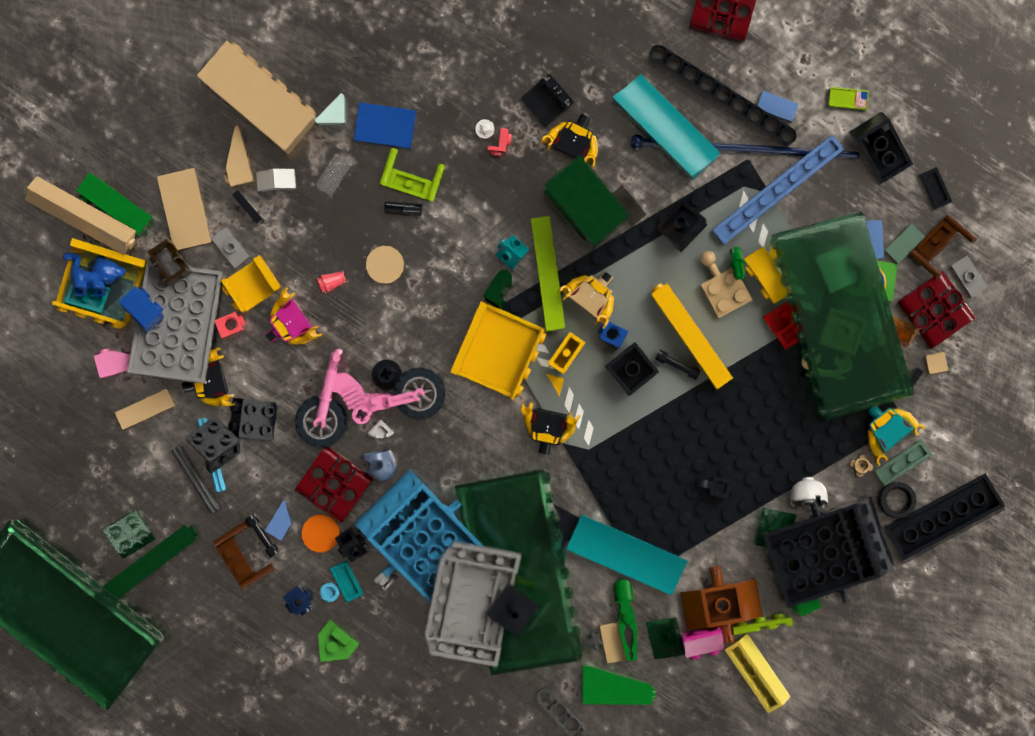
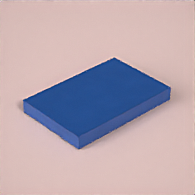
(385, 125)

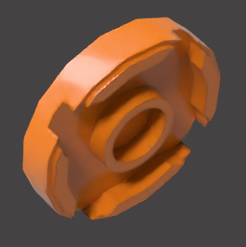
(320, 533)

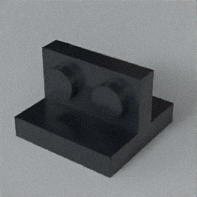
(682, 226)

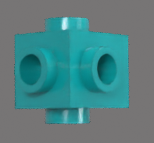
(511, 251)

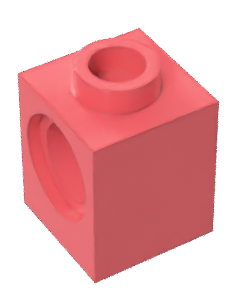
(222, 328)

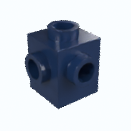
(293, 595)

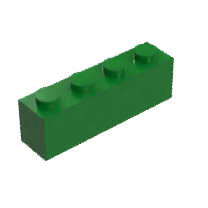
(114, 204)

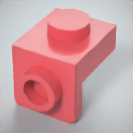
(505, 139)

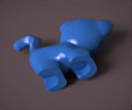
(103, 272)

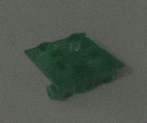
(772, 520)
(129, 534)

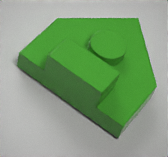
(335, 643)

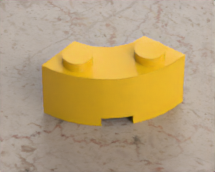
(762, 267)

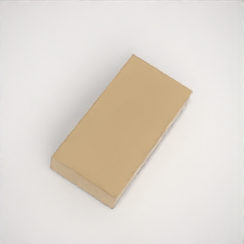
(612, 642)

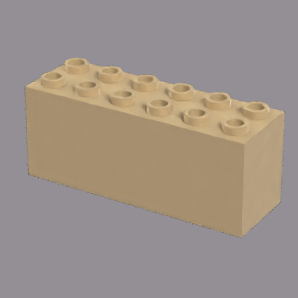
(258, 96)

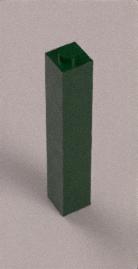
(152, 561)

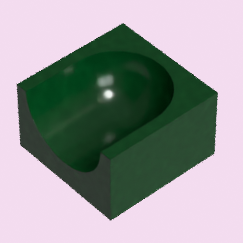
(586, 202)

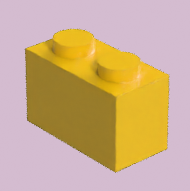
(566, 353)

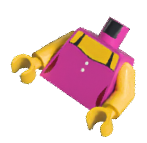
(290, 322)

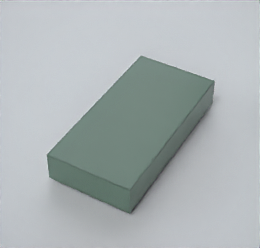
(904, 243)

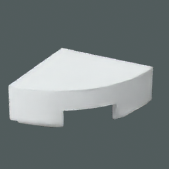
(380, 430)

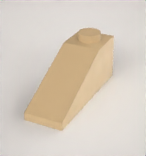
(238, 164)

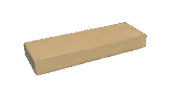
(145, 409)

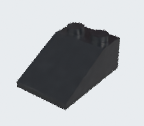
(881, 147)

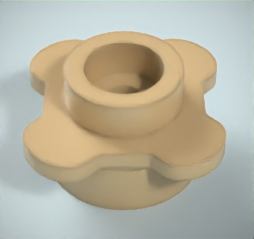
(866, 465)

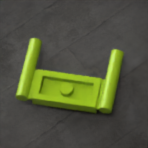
(410, 183)

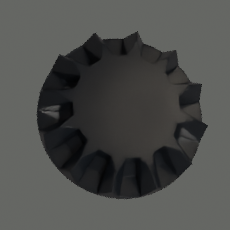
(386, 374)

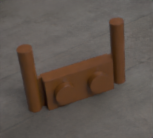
(937, 241)
(236, 560)

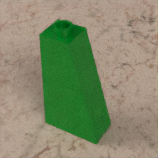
(608, 687)

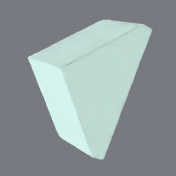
(334, 114)

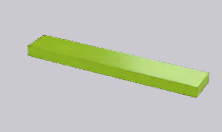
(548, 273)

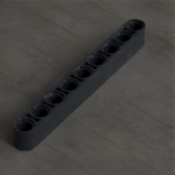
(716, 87)

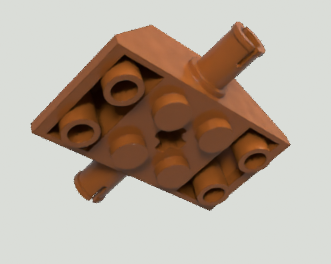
(702, 610)

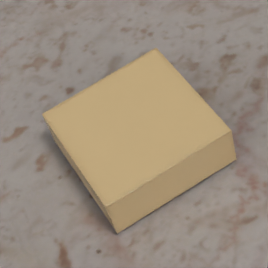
(936, 363)

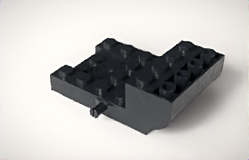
(832, 551)

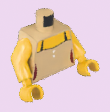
(592, 295)

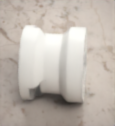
(382, 579)

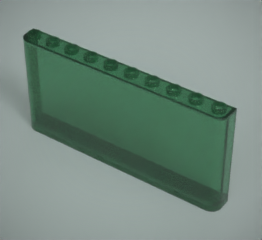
(842, 315)
(520, 517)
(70, 617)

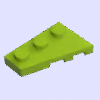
(762, 622)

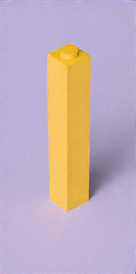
(691, 335)

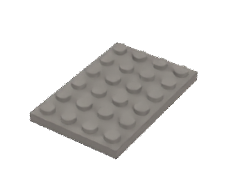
(183, 339)

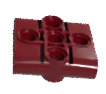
(739, 25)
(958, 318)
(357, 484)

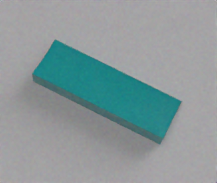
(666, 127)
(627, 554)

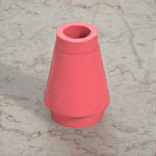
(330, 281)

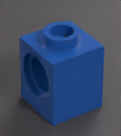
(621, 334)

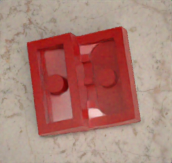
(781, 325)

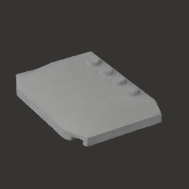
(464, 589)

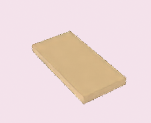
(184, 209)

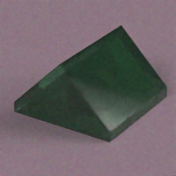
(665, 637)

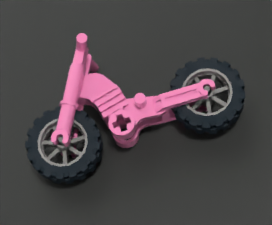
(357, 399)

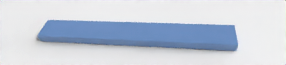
(777, 189)

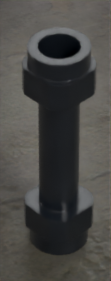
(693, 372)
(271, 549)

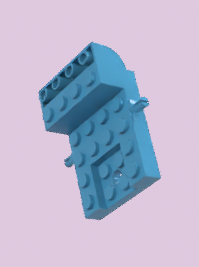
(413, 531)

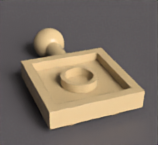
(723, 289)

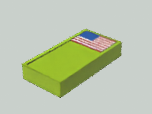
(848, 98)

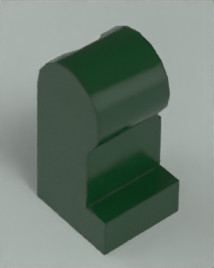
(498, 288)

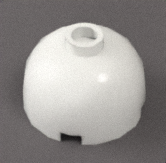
(808, 492)

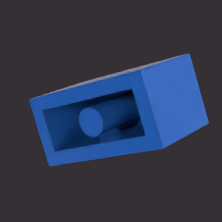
(141, 308)

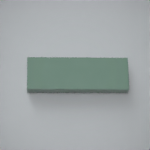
(902, 462)

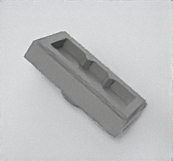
(230, 247)
(969, 276)

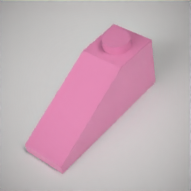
(111, 363)

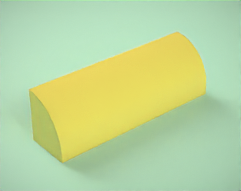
(757, 673)

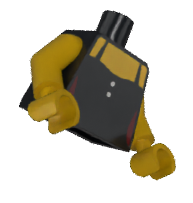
(573, 139)
(215, 389)
(548, 426)

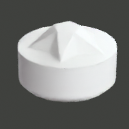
(485, 129)

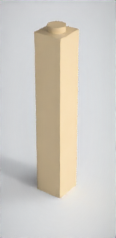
(80, 215)

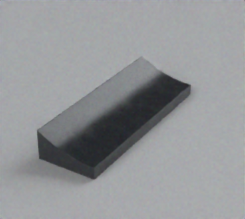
(944, 518)

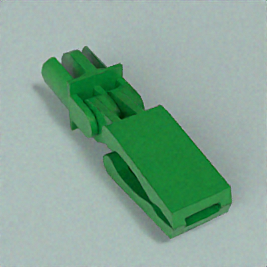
(624, 594)

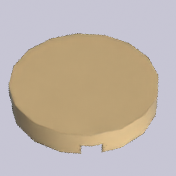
(385, 264)

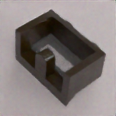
(169, 262)

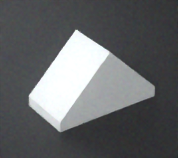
(275, 179)

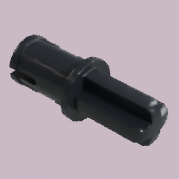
(403, 208)

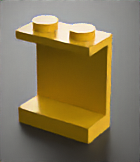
(250, 285)

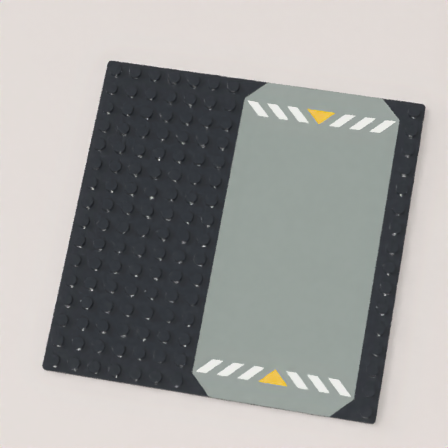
(653, 446)

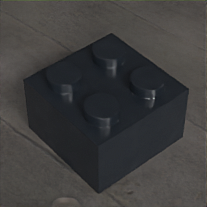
(631, 369)

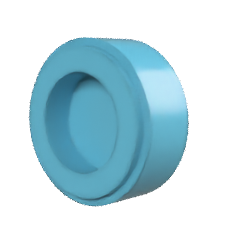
(329, 592)

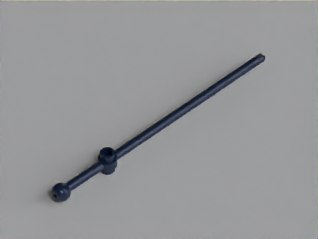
(638, 142)

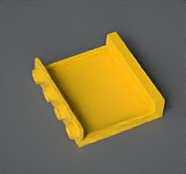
(498, 350)

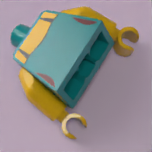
(889, 429)

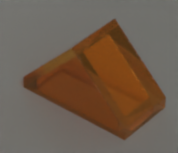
(905, 331)

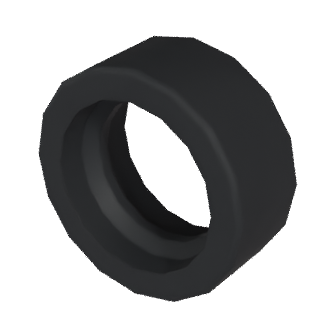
(911, 496)

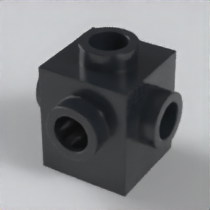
(351, 545)

